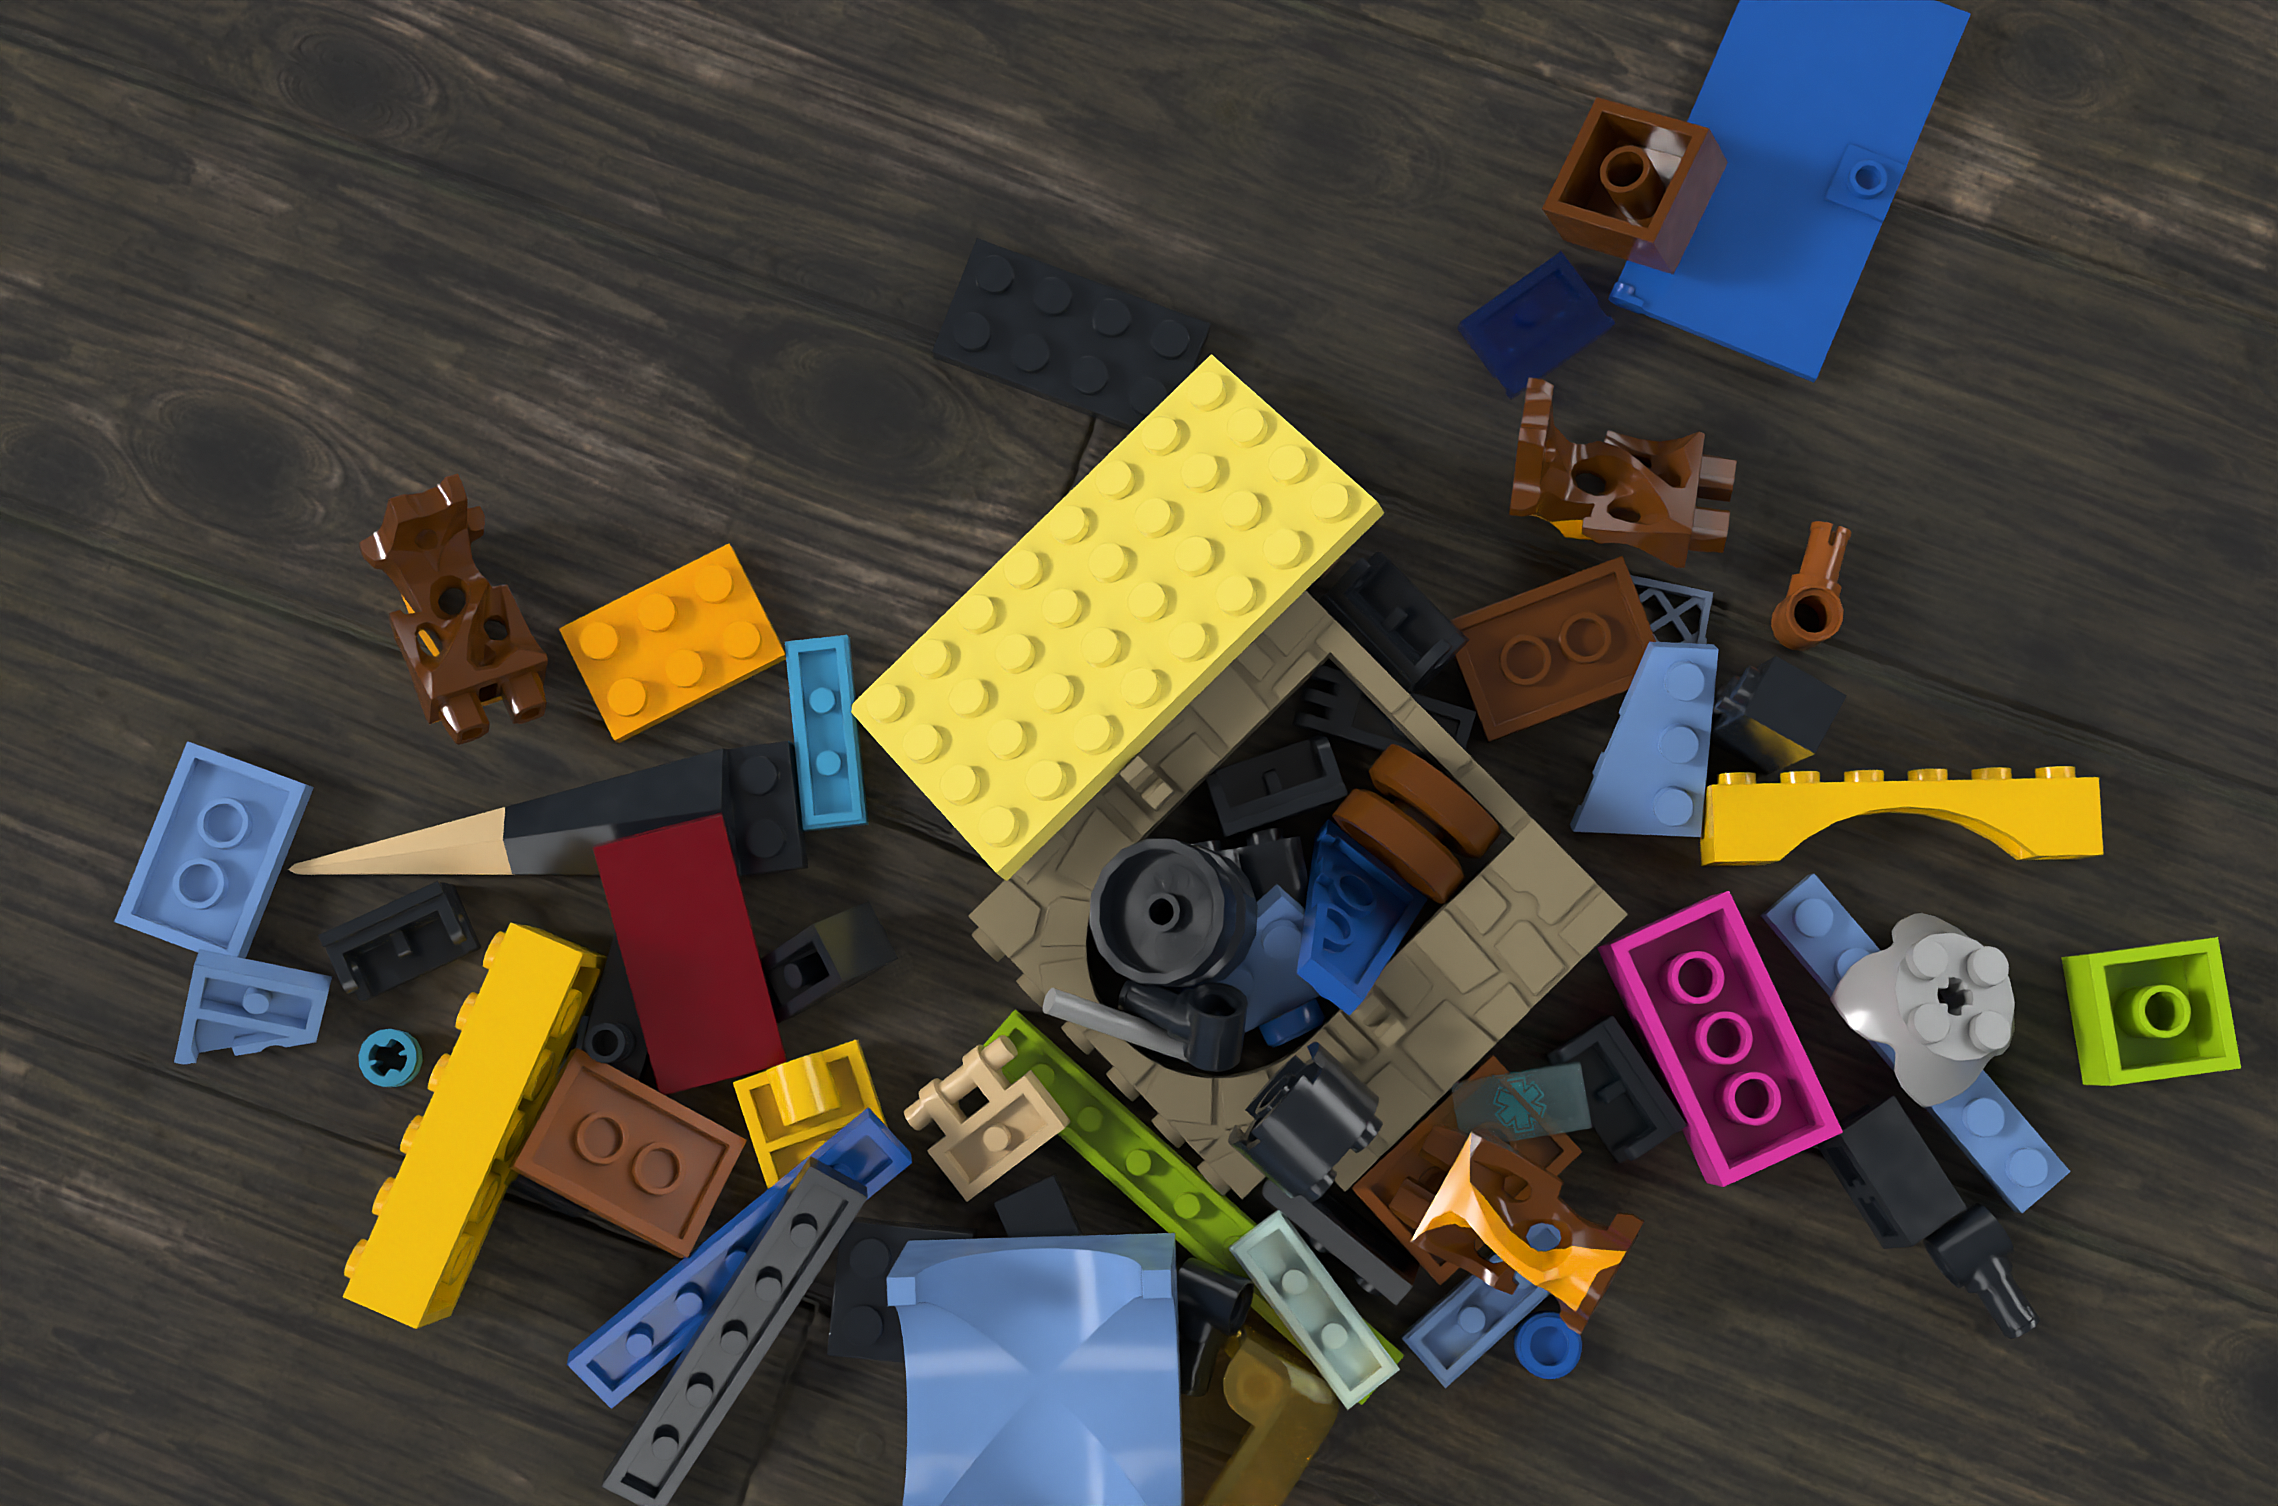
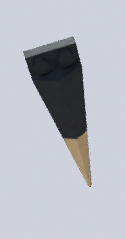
(557, 832)

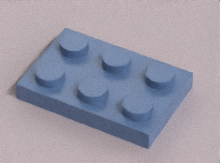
(214, 853)

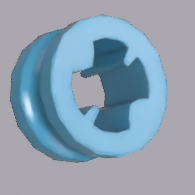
(393, 1077)

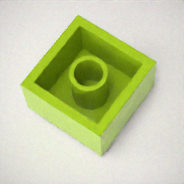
(2151, 1012)

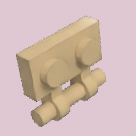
(998, 1134)

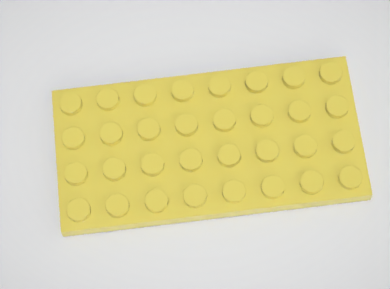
(1113, 614)

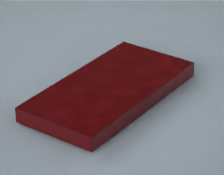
(690, 953)

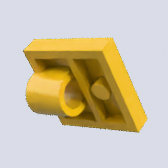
(804, 1105)

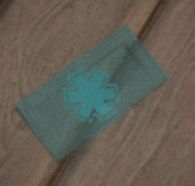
(1523, 1102)

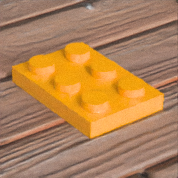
(673, 643)

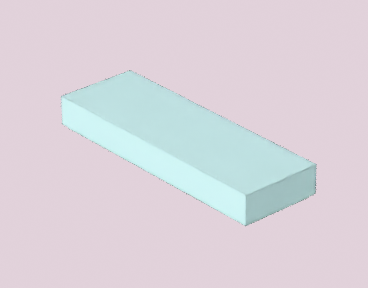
(1313, 1308)

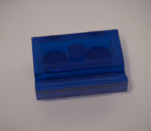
(1535, 325)

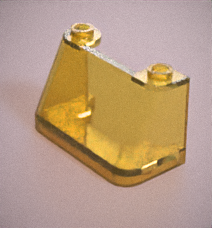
(1289, 1418)

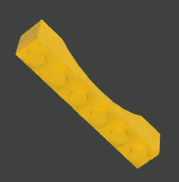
(2027, 818)

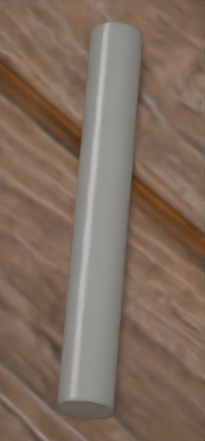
(1111, 1022)

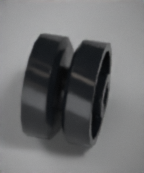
(1173, 914)

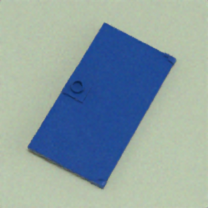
(1816, 135)

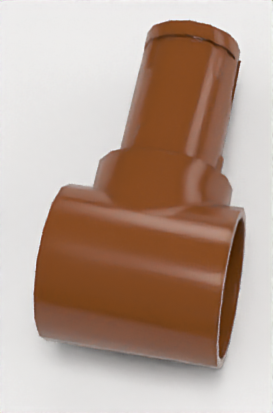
(1815, 587)

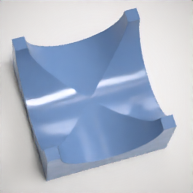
(1041, 1371)

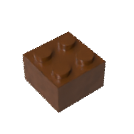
(1635, 184)

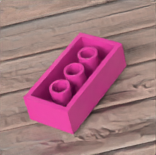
(1719, 1039)

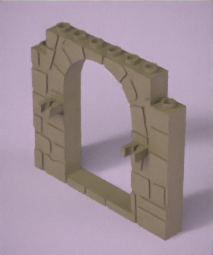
(1437, 997)

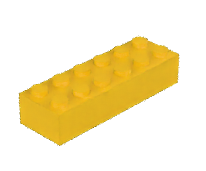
(473, 1126)

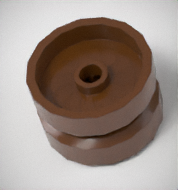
(1417, 822)

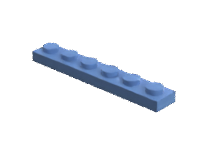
(1979, 1118)

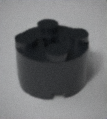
(1307, 1123)

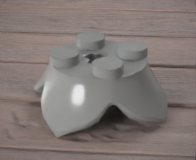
(1896, 1003)

